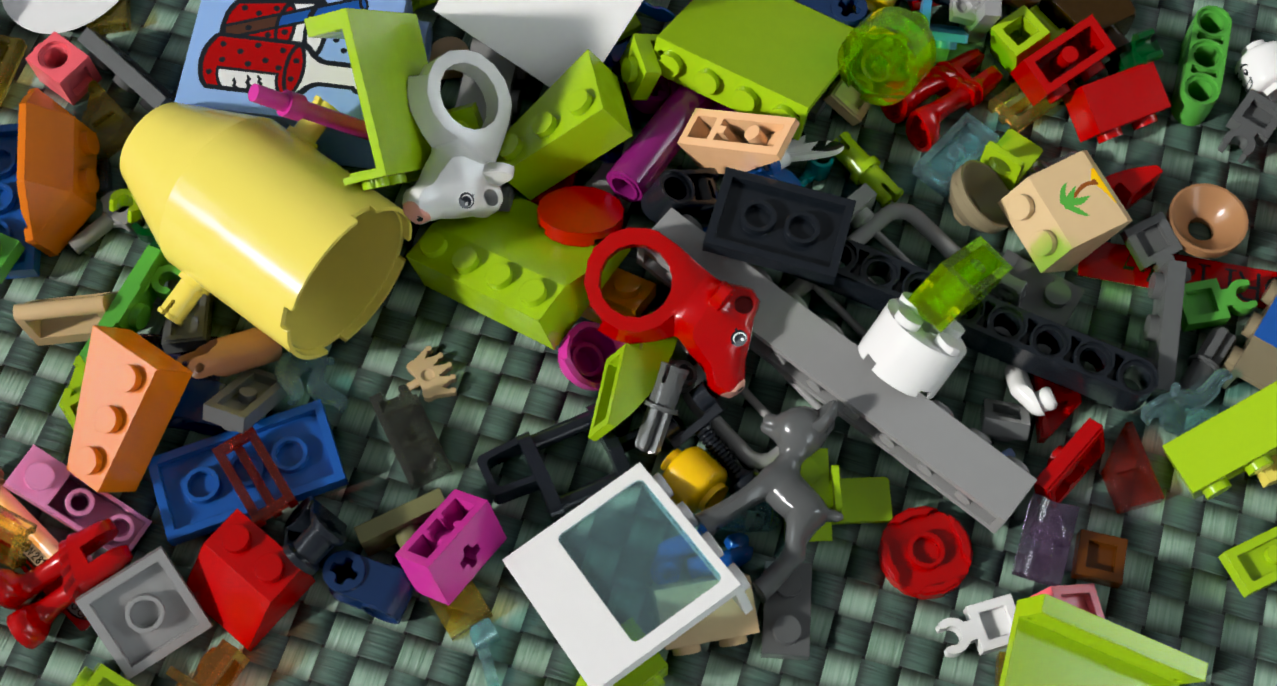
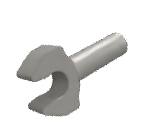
(101, 226)

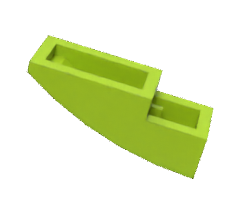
(627, 382)

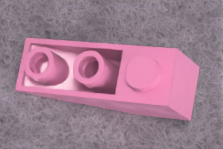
(69, 500)

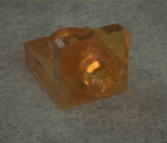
(217, 667)

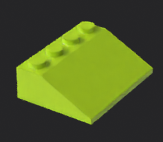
(509, 270)

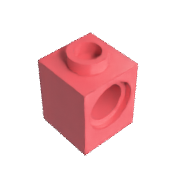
(63, 67)

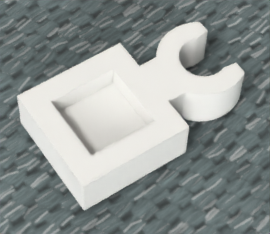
(986, 626)

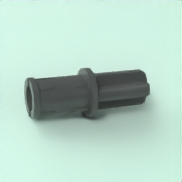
(1208, 359)
(660, 407)

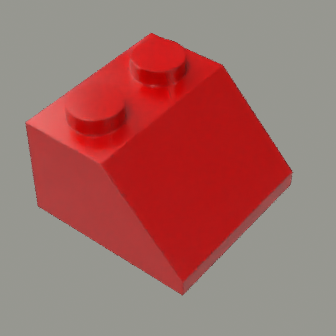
(245, 580)

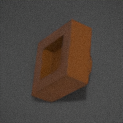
(1099, 558)

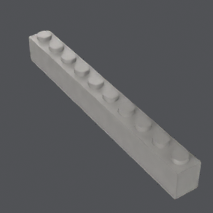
(829, 368)

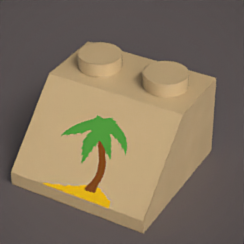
(1064, 212)

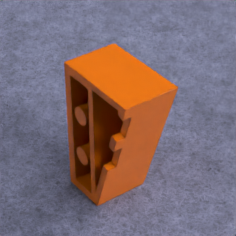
(122, 408)

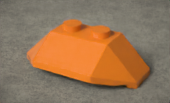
(54, 172)

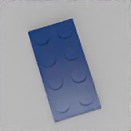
(199, 497)

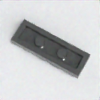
(128, 73)
(1164, 324)

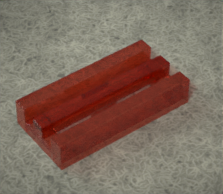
(274, 507)

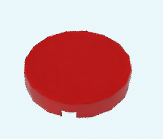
(579, 215)
(925, 552)

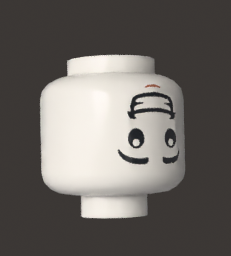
(1259, 68)

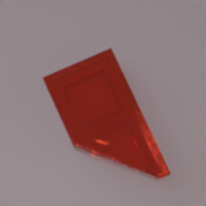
(1130, 474)

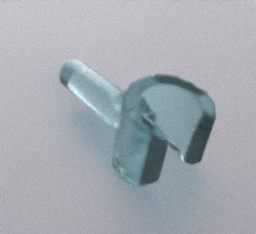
(482, 636)

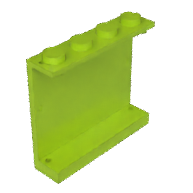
(753, 54)
(382, 55)
(1072, 647)

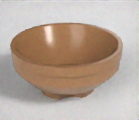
(1214, 208)

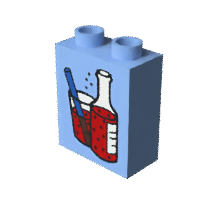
(269, 46)

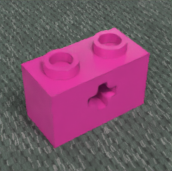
(451, 546)

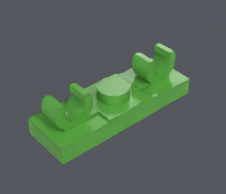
(134, 300)

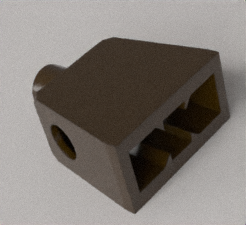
(1112, 15)

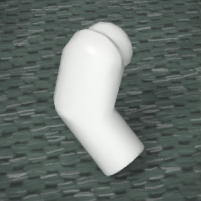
(1022, 390)

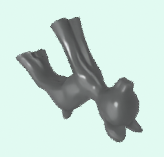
(798, 435)

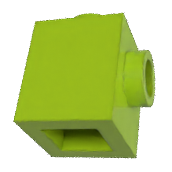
(1017, 37)

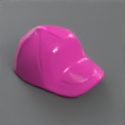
(584, 355)

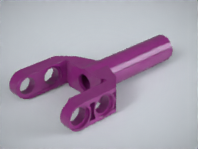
(656, 143)

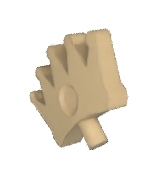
(431, 375)

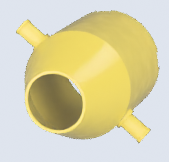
(263, 223)

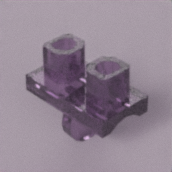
(1045, 541)

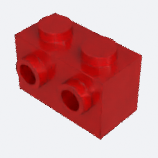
(1062, 60)
(1117, 101)

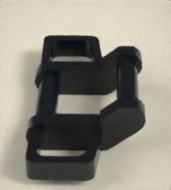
(540, 478)

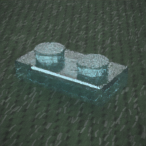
(959, 144)

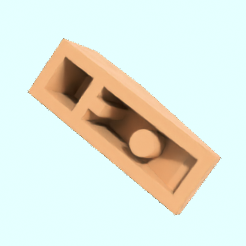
(736, 139)

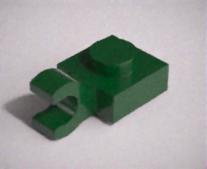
(1136, 52)

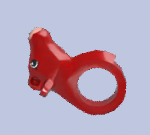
(701, 311)

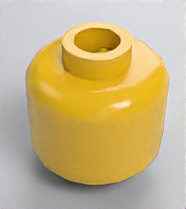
(695, 478)

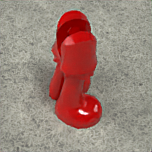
(957, 90)
(79, 572)

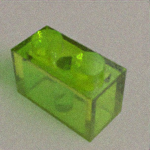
(959, 283)

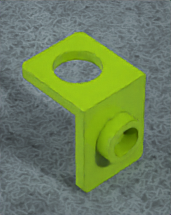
(1011, 157)
(860, 498)

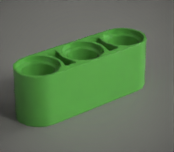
(1201, 65)

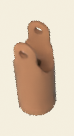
(232, 354)

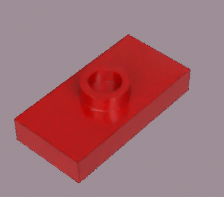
(1071, 462)

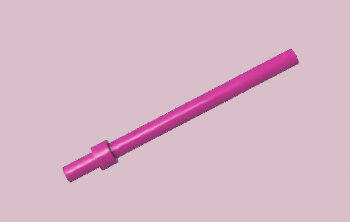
(297, 107)

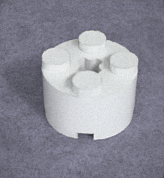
(911, 351)

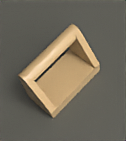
(62, 318)

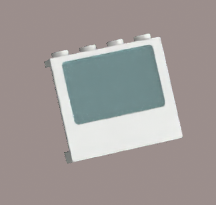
(624, 576)

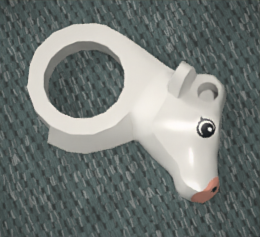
(462, 168)

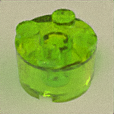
(887, 55)

